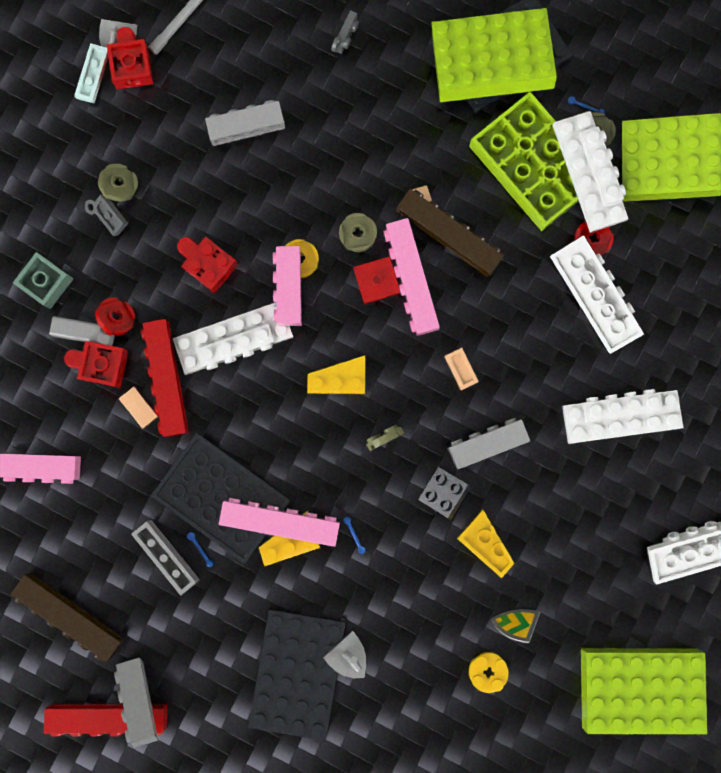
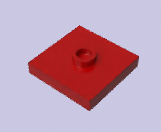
(376, 280)

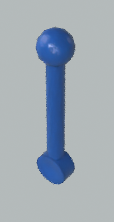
(571, 100)
(191, 536)
(361, 549)

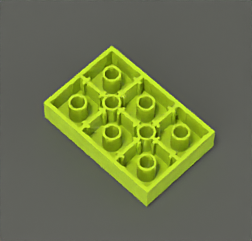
(493, 55)
(671, 157)
(528, 160)
(643, 691)

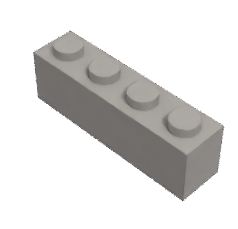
(245, 123)
(488, 444)
(165, 557)
(136, 703)

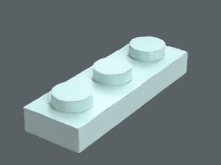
(92, 73)

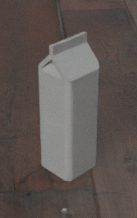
(79, 331)

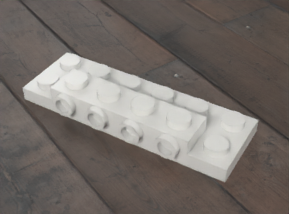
(591, 171)
(597, 294)
(230, 339)
(622, 416)
(686, 552)

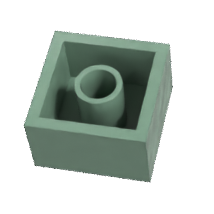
(43, 280)

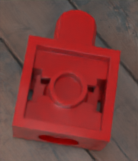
(130, 60)
(208, 261)
(98, 363)

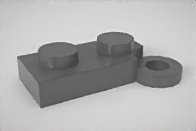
(343, 39)
(107, 214)

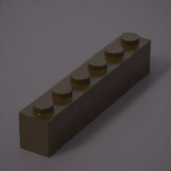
(449, 233)
(67, 617)

